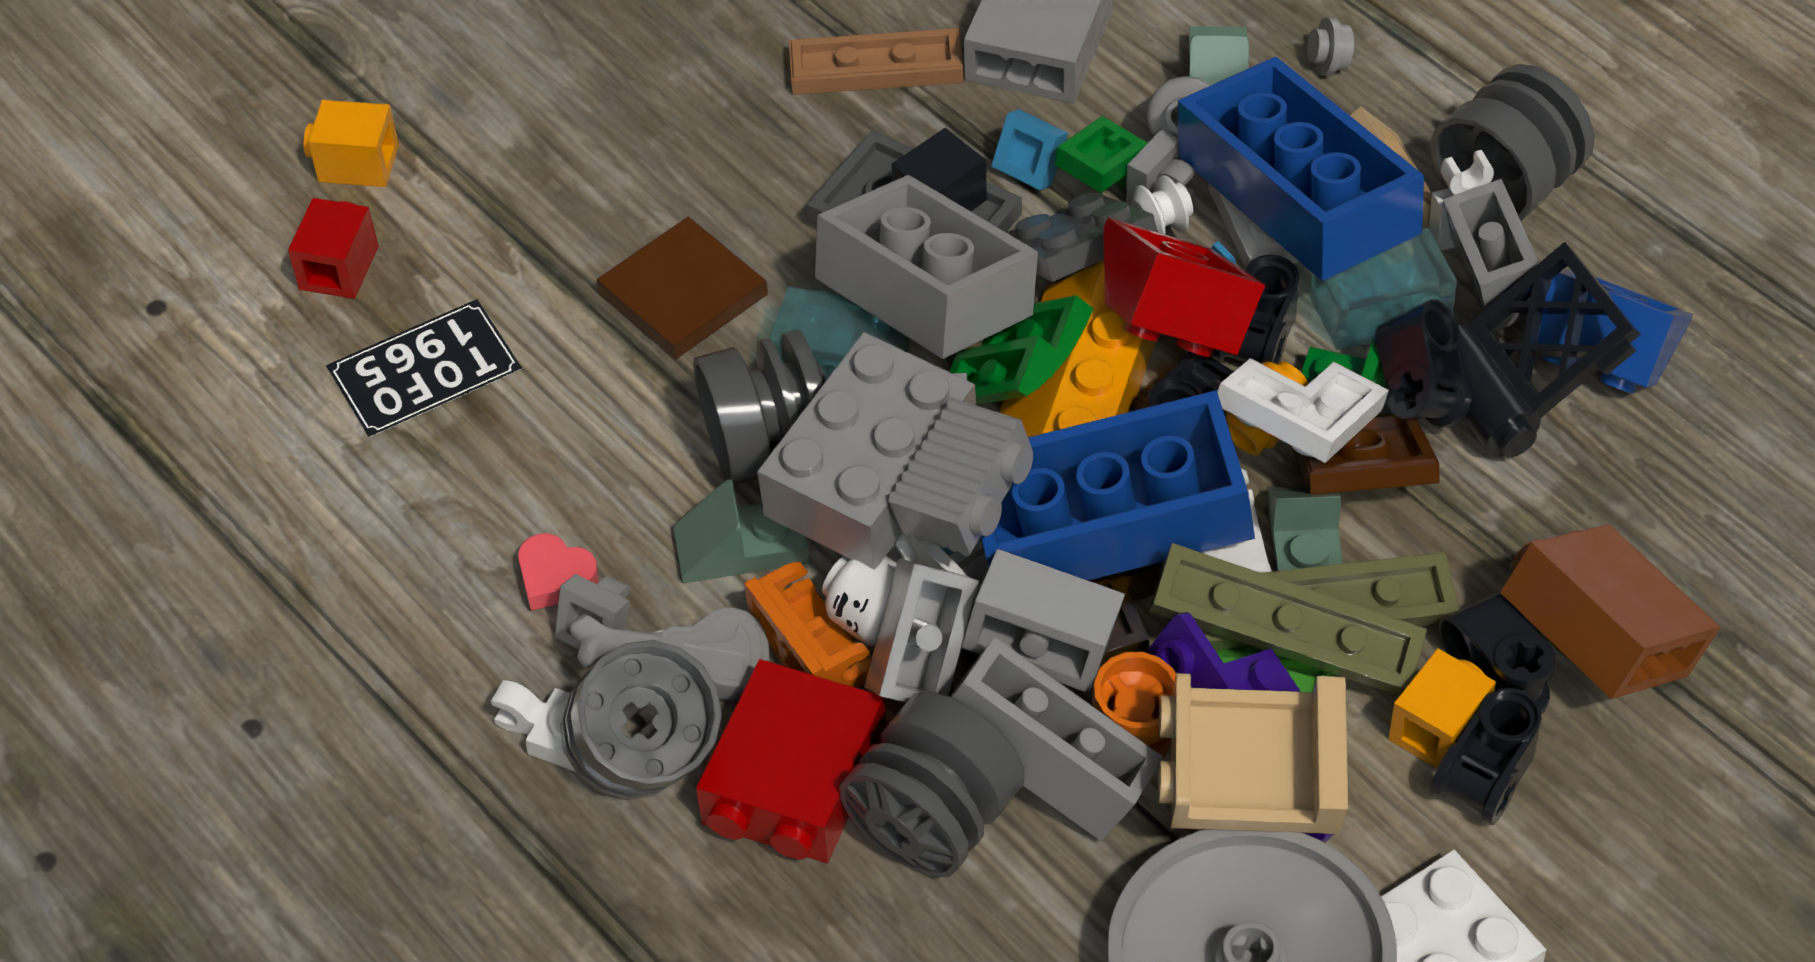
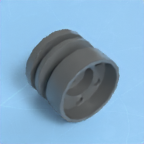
(1527, 129)
(758, 407)
(671, 696)
(932, 784)

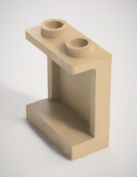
(1255, 758)

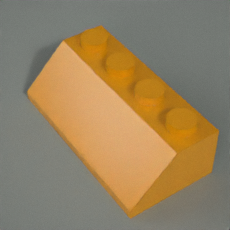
(1097, 376)

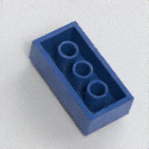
(1300, 167)
(1126, 490)

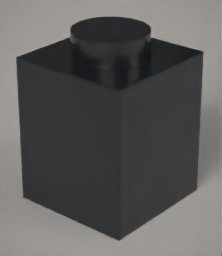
(948, 168)

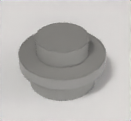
(1331, 46)

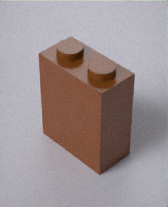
(1609, 610)

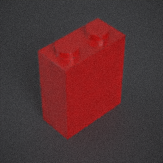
(785, 758)

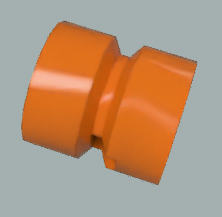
(1130, 693)

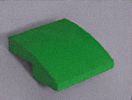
(1026, 353)

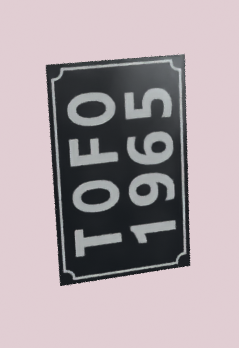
(423, 367)

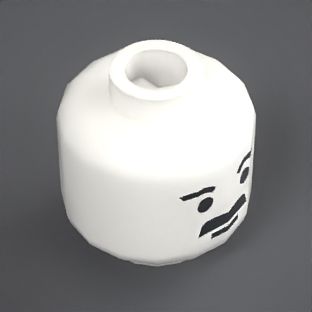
(858, 596)

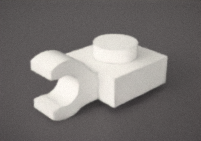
(528, 715)

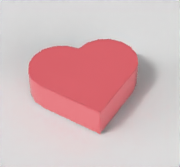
(549, 564)

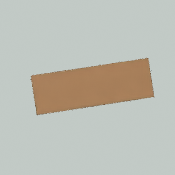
(876, 61)

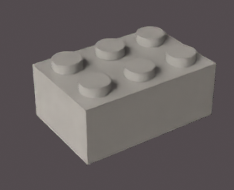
(925, 265)
(851, 448)

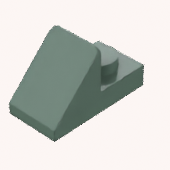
(1217, 52)
(1303, 527)
(732, 540)

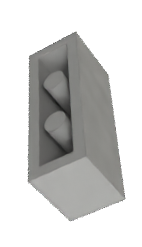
(1066, 746)

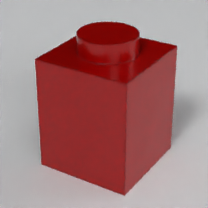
(333, 248)

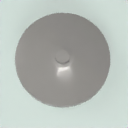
(1250, 902)

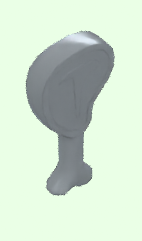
(723, 641)

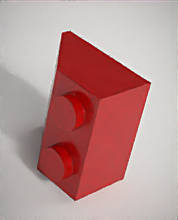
(1176, 289)

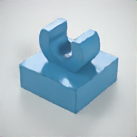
(1028, 149)

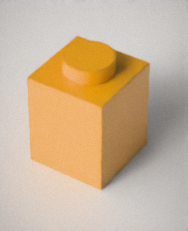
(352, 143)
(1438, 706)

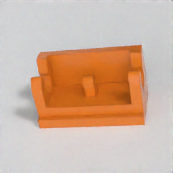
(801, 630)

